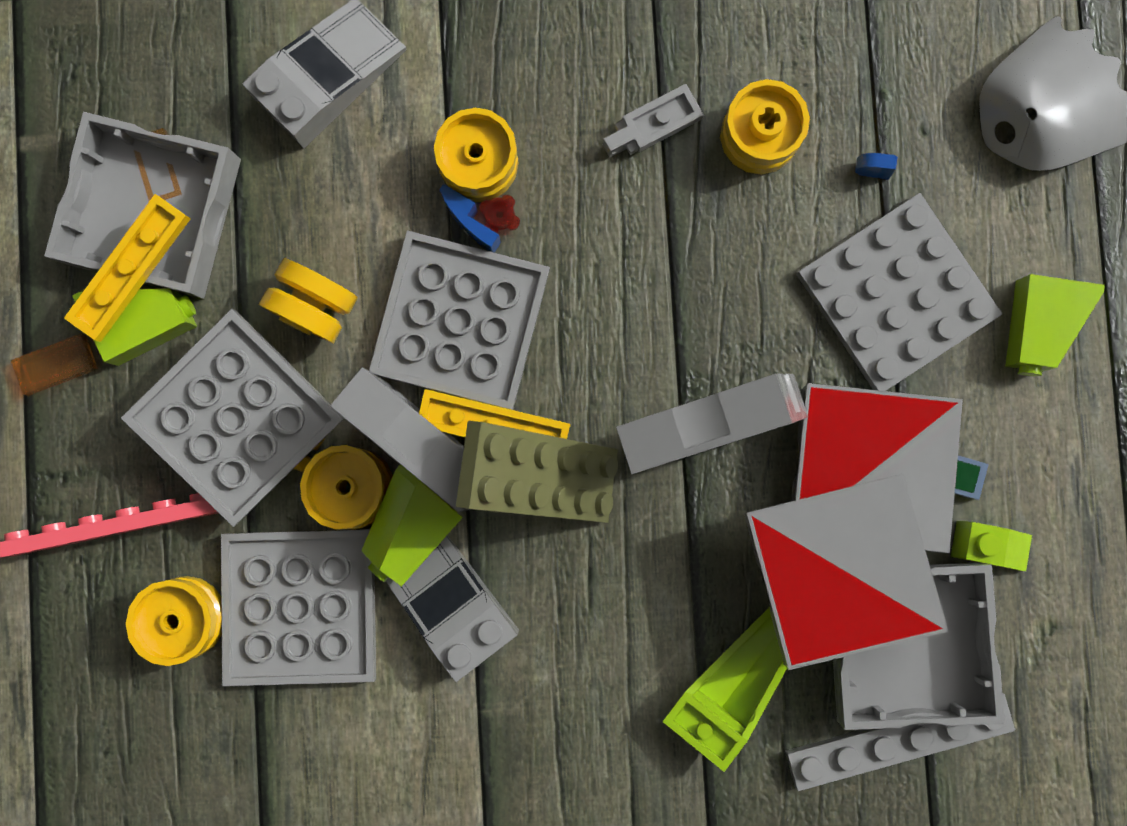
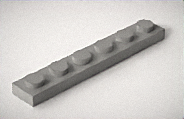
(879, 748)

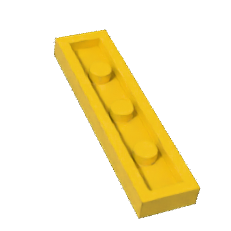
(127, 268)
(452, 414)

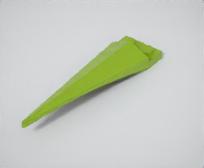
(731, 695)

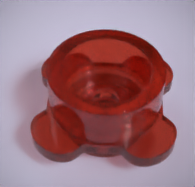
(504, 205)

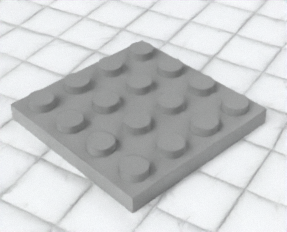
(898, 294)
(459, 320)
(232, 417)
(297, 608)

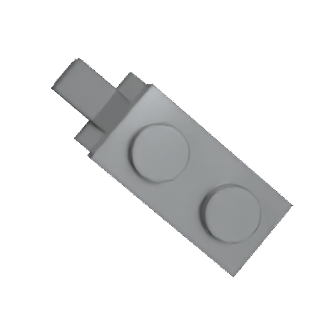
(654, 122)

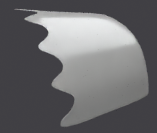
(1070, 89)

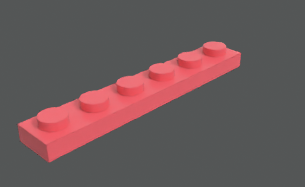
(95, 527)

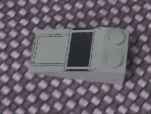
(324, 71)
(454, 610)

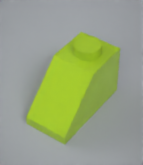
(991, 545)

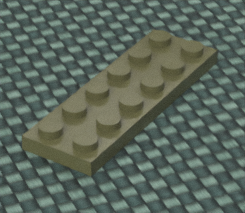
(535, 474)

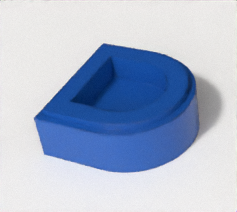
(876, 165)

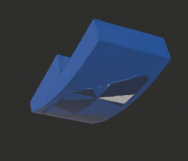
(463, 212)

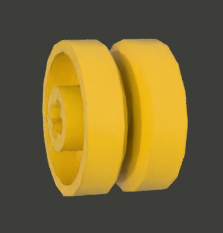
(762, 106)
(473, 133)
(308, 300)
(326, 481)
(154, 625)

